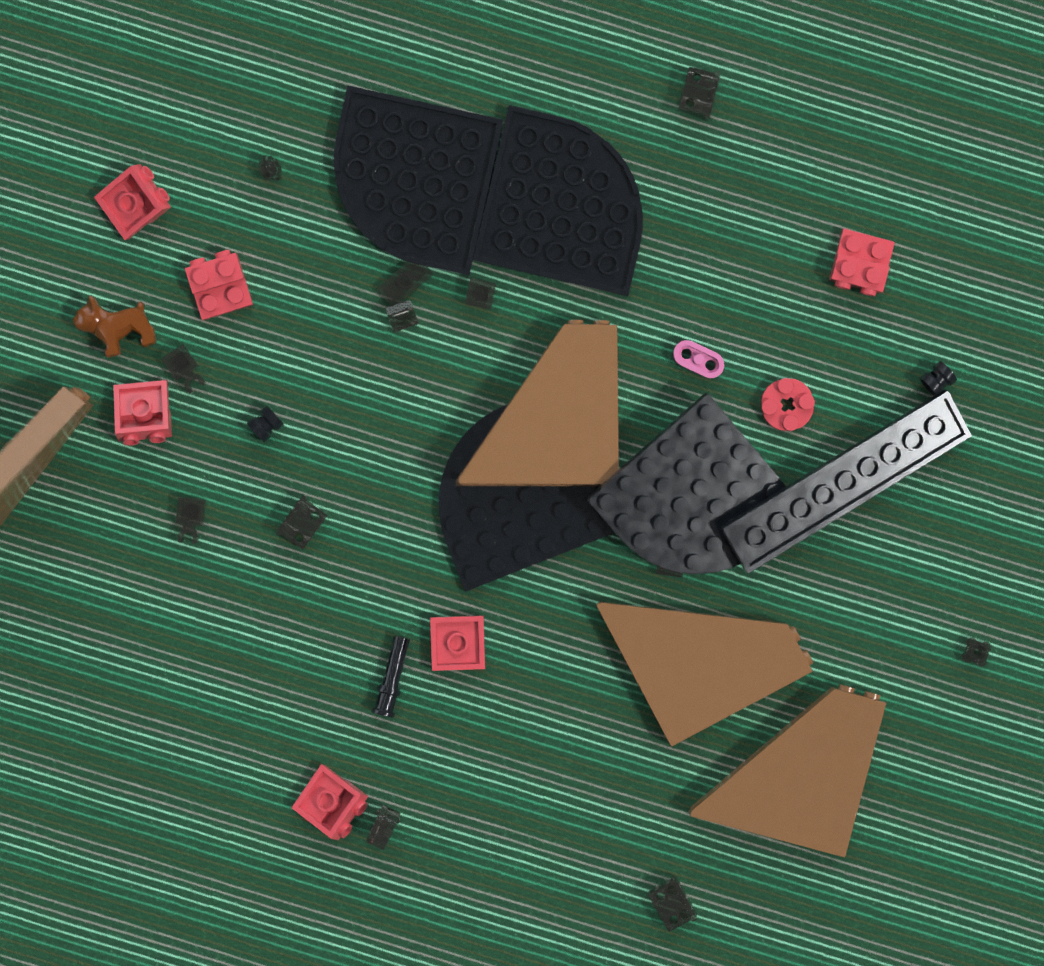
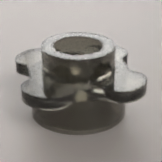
(270, 168)
(980, 658)

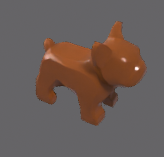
(114, 326)

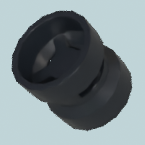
(938, 378)
(263, 425)

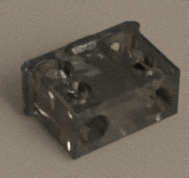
(699, 92)
(301, 522)
(383, 826)
(673, 903)

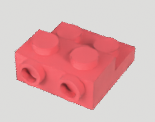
(133, 200)
(861, 262)
(218, 285)
(142, 412)
(330, 803)

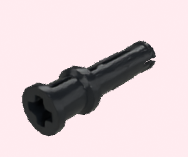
(389, 688)

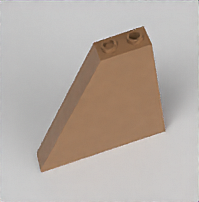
(560, 419)
(37, 445)
(703, 664)
(806, 777)

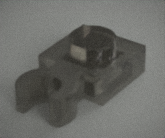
(181, 365)
(190, 514)

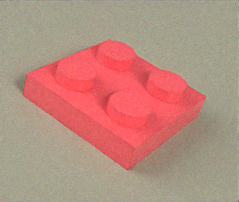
(457, 643)

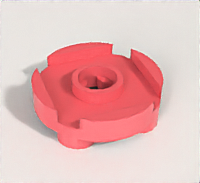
(772, 406)

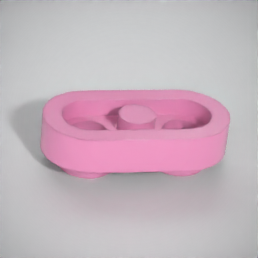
(698, 359)

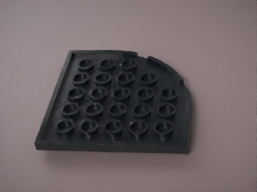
(415, 176)
(561, 205)
(684, 489)
(509, 527)

